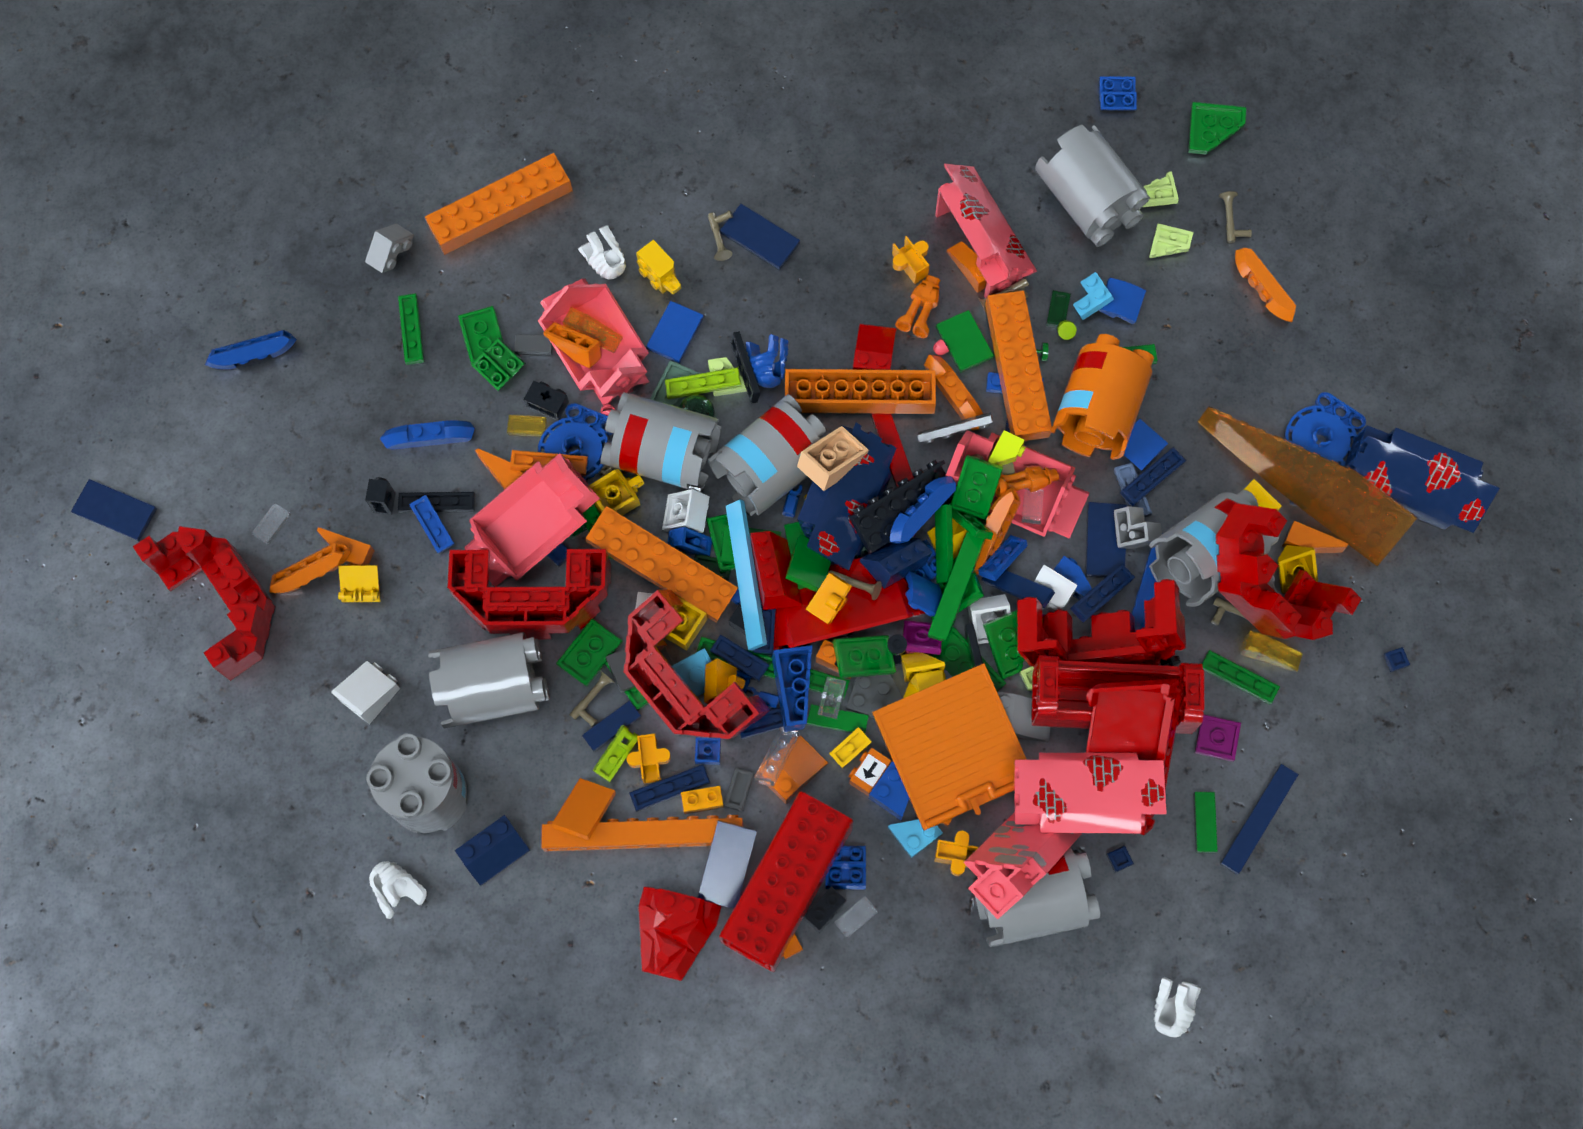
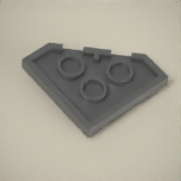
(872, 694)

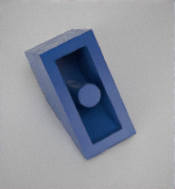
(689, 541)

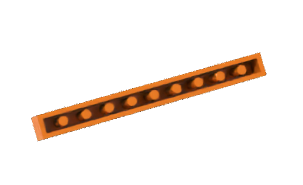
(638, 834)

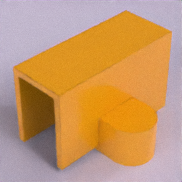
(911, 259)
(829, 598)
(719, 677)
(649, 758)
(955, 852)

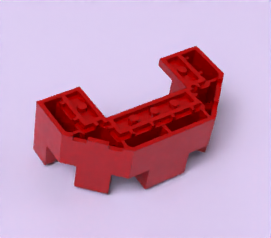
(193, 550)
(1245, 578)
(531, 609)
(1112, 633)
(666, 690)

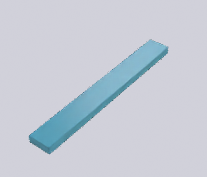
(746, 575)

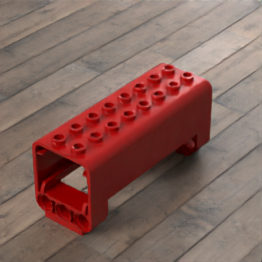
(1062, 688)
(786, 881)

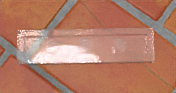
(776, 757)

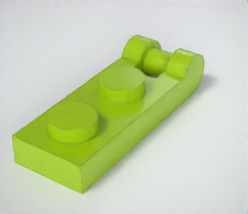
(615, 753)

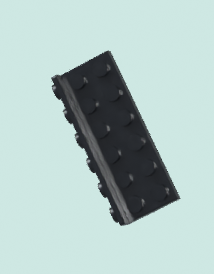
(876, 519)

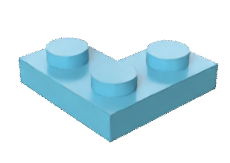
(1097, 296)

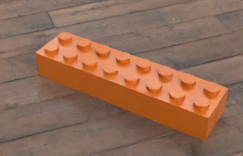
(498, 203)
(1018, 365)
(862, 390)
(661, 563)

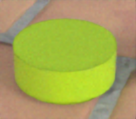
(1066, 330)

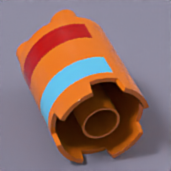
(1103, 397)

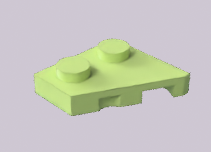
(1162, 191)
(1170, 241)

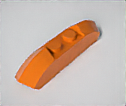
(1266, 285)
(953, 388)
(999, 522)
(309, 568)

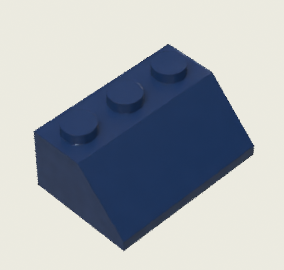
(895, 560)
(492, 850)

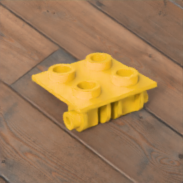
(359, 583)

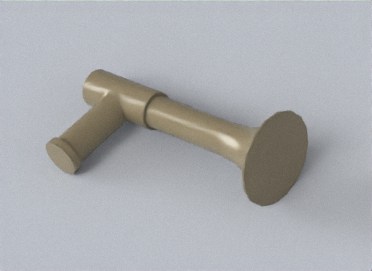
(1230, 228)
(722, 253)
(1019, 286)
(873, 589)
(1222, 606)
(579, 710)

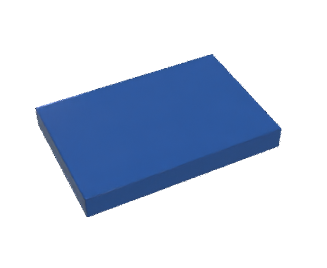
(674, 332)

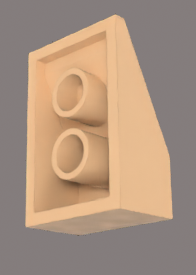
(831, 457)

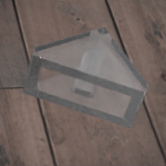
(832, 698)

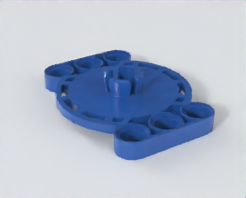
(1329, 425)
(578, 433)

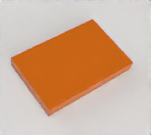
(583, 809)

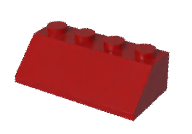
(771, 564)

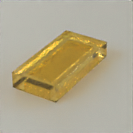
(526, 425)

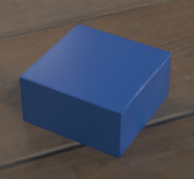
(707, 751)

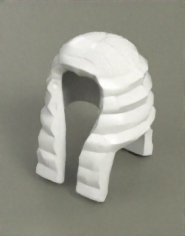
(607, 263)
(391, 884)
(1175, 1013)

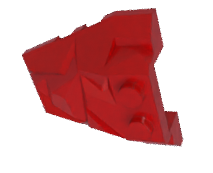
(673, 930)

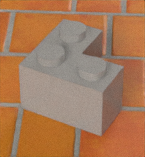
(387, 245)
(1133, 530)

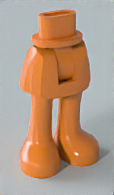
(924, 295)
(1032, 478)

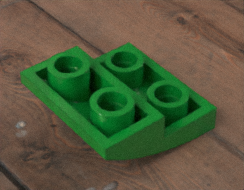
(498, 364)

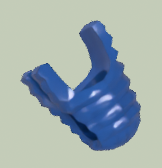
(765, 371)

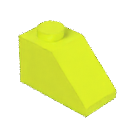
(1007, 449)

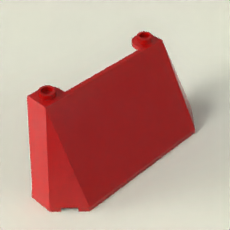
(798, 626)
(1135, 719)

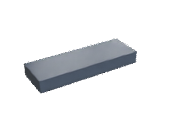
(1125, 475)

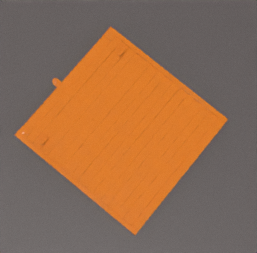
(951, 746)

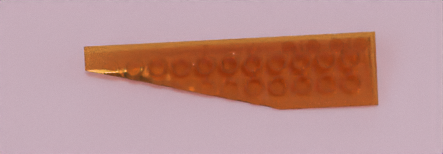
(1320, 487)

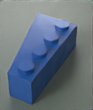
(792, 681)
(890, 793)

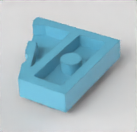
(913, 837)

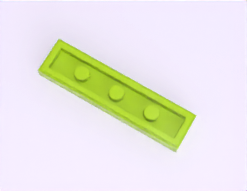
(703, 383)

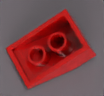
(874, 348)

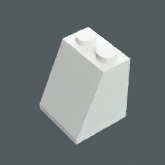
(366, 691)

